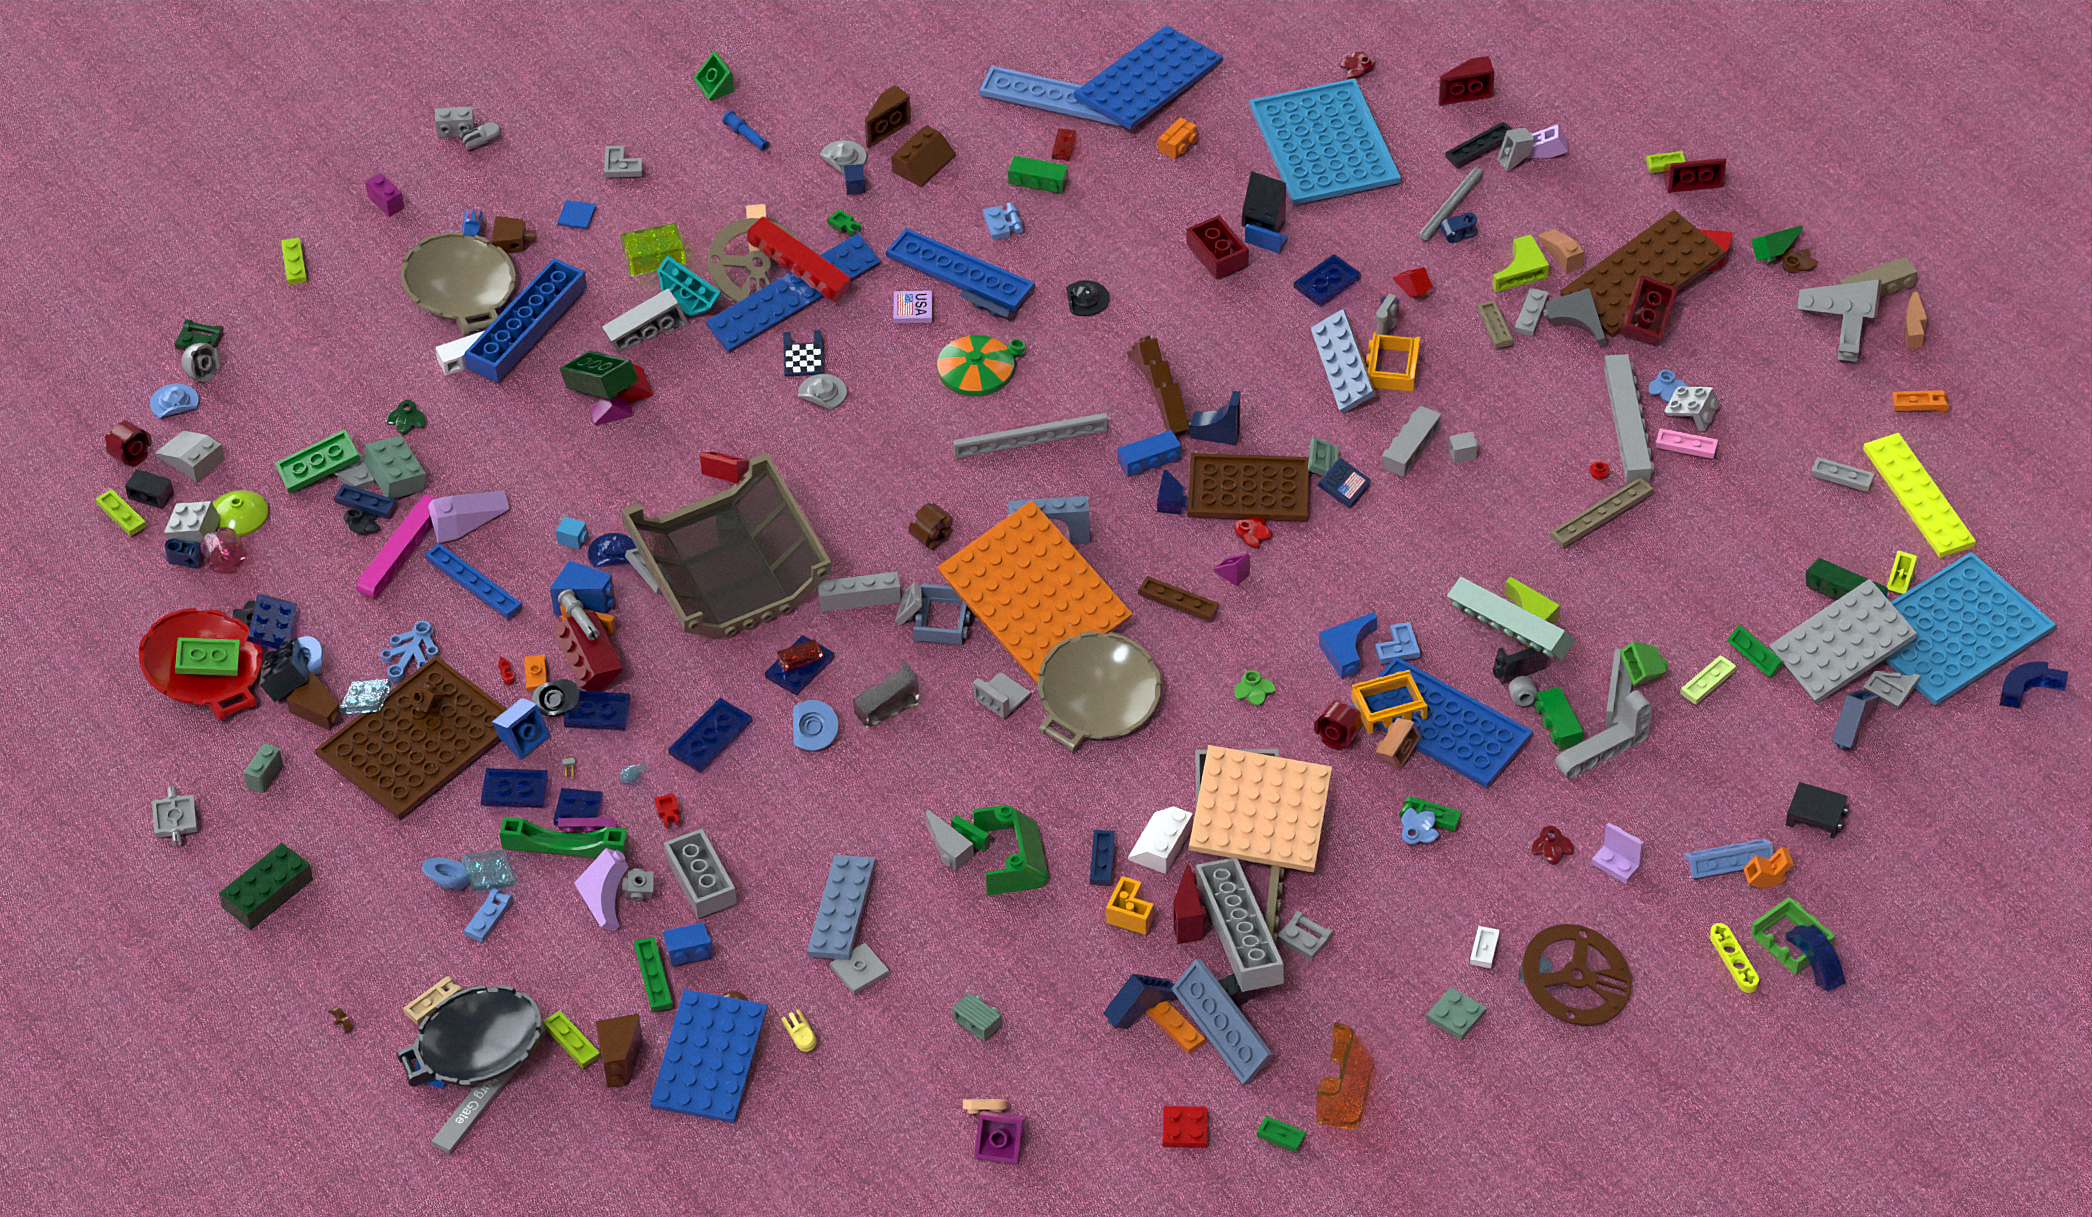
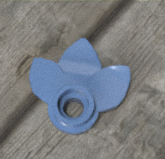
(1665, 385)
(1421, 825)

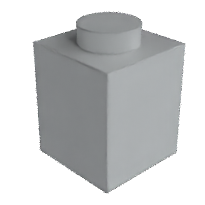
(1463, 447)

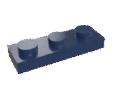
(365, 501)
(1102, 857)

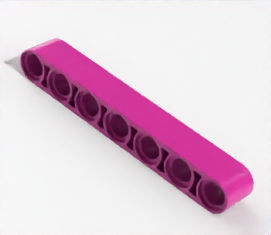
(396, 550)

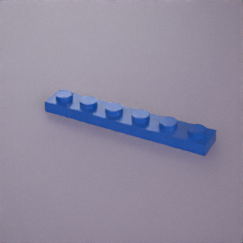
(473, 581)

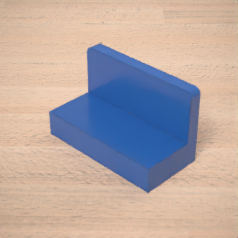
(1264, 238)

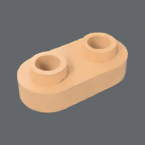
(975, 1105)

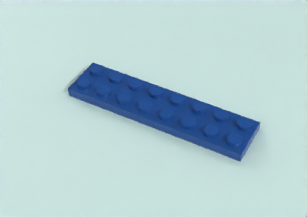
(960, 269)

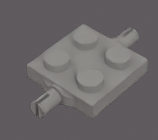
(174, 816)

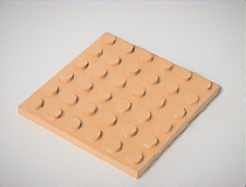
(1260, 808)

